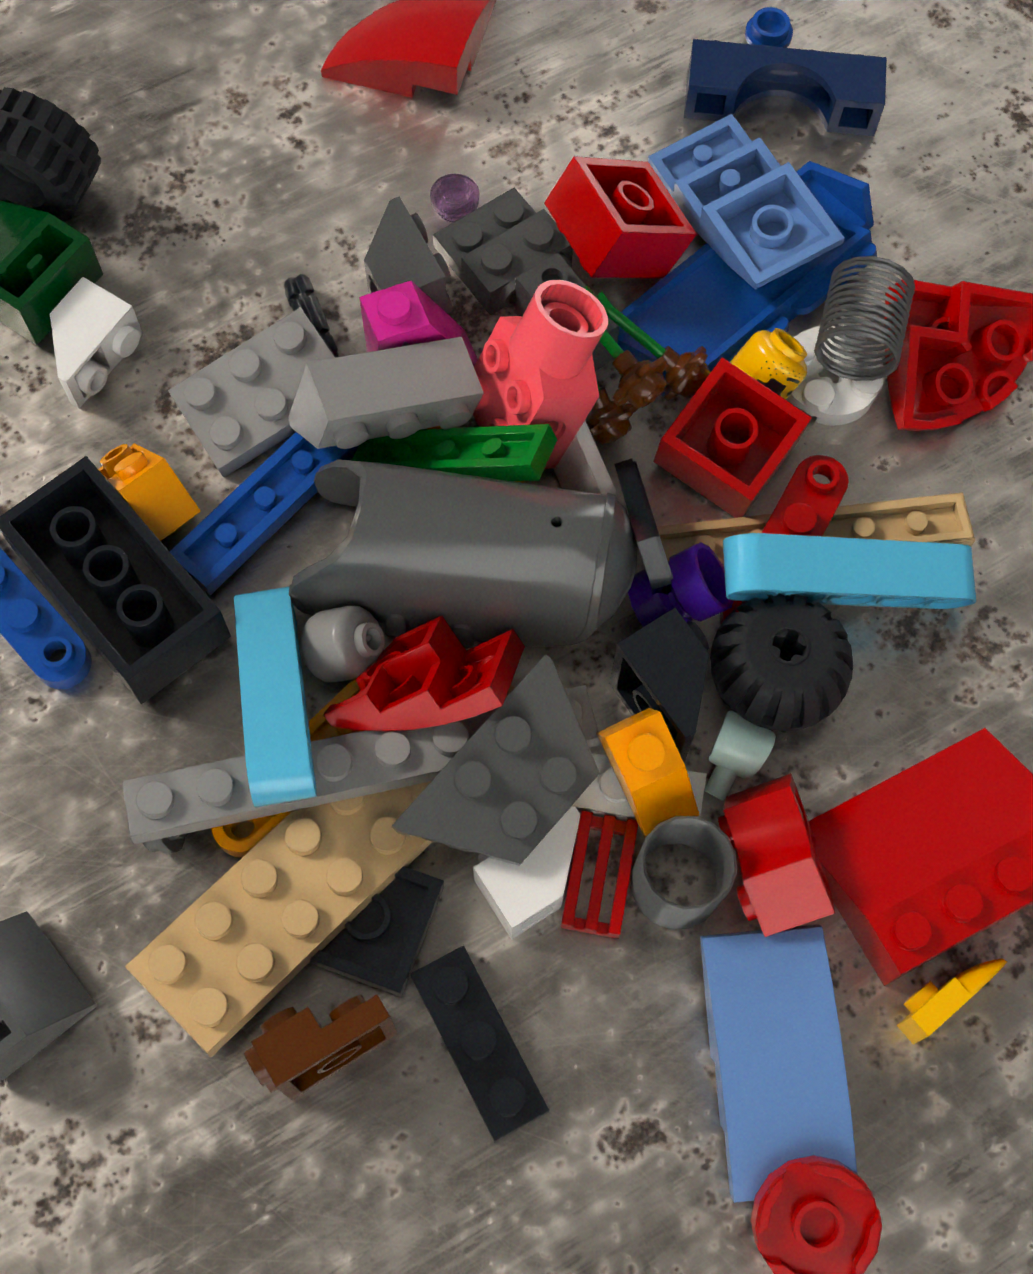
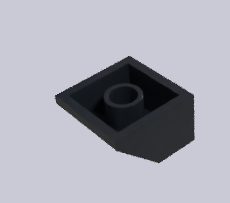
(664, 671)

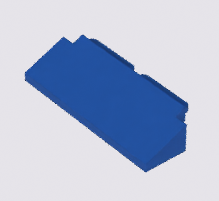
(717, 309)

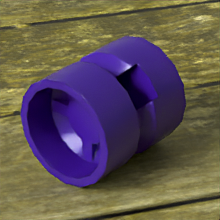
(695, 590)

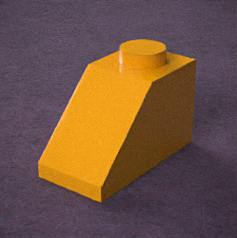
(649, 769)

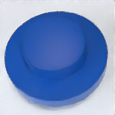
(770, 28)

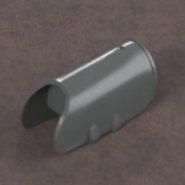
(471, 551)

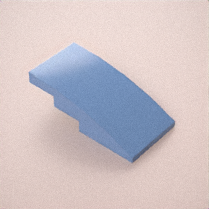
(745, 202)
(775, 1053)

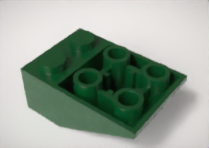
(39, 267)

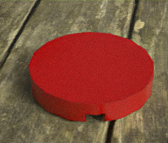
(816, 1219)

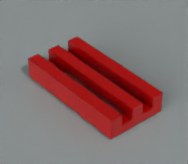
(608, 827)

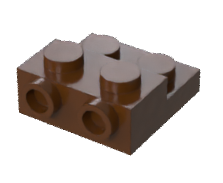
(301, 1053)

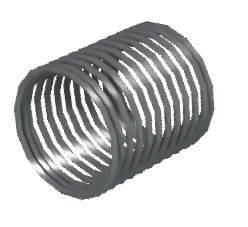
(867, 310)
(709, 842)

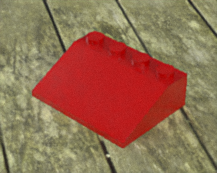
(931, 854)

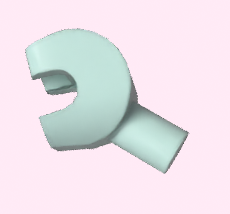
(737, 751)

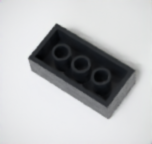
(114, 579)

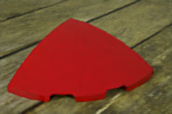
(412, 46)
(959, 352)

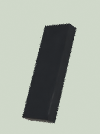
(643, 524)

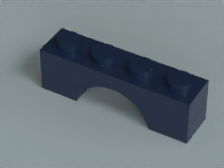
(838, 87)

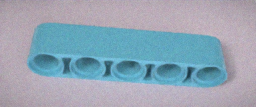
(849, 571)
(273, 699)

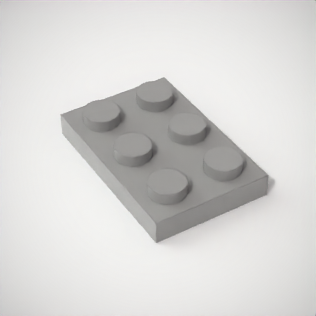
(246, 396)

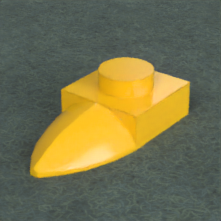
(933, 1005)

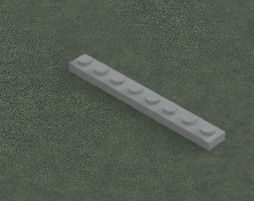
(343, 769)

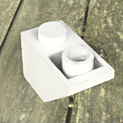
(90, 338)
(536, 888)

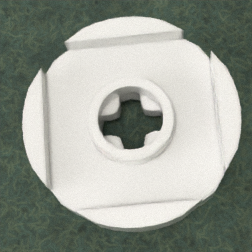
(830, 401)

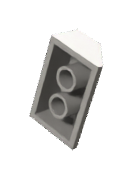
(385, 394)

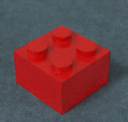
(619, 218)
(731, 438)

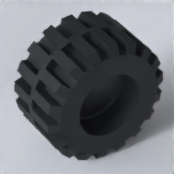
(43, 155)

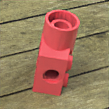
(543, 364)

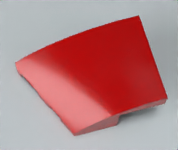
(429, 681)

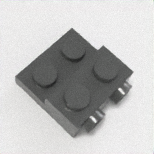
(498, 245)

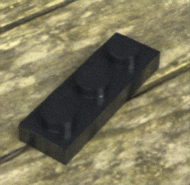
(479, 1044)

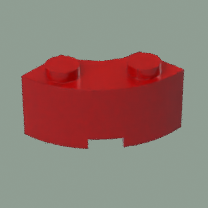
(776, 856)

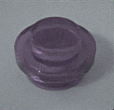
(454, 196)

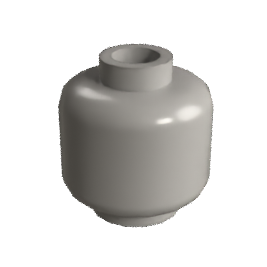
(341, 643)

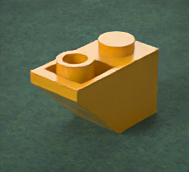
(149, 488)

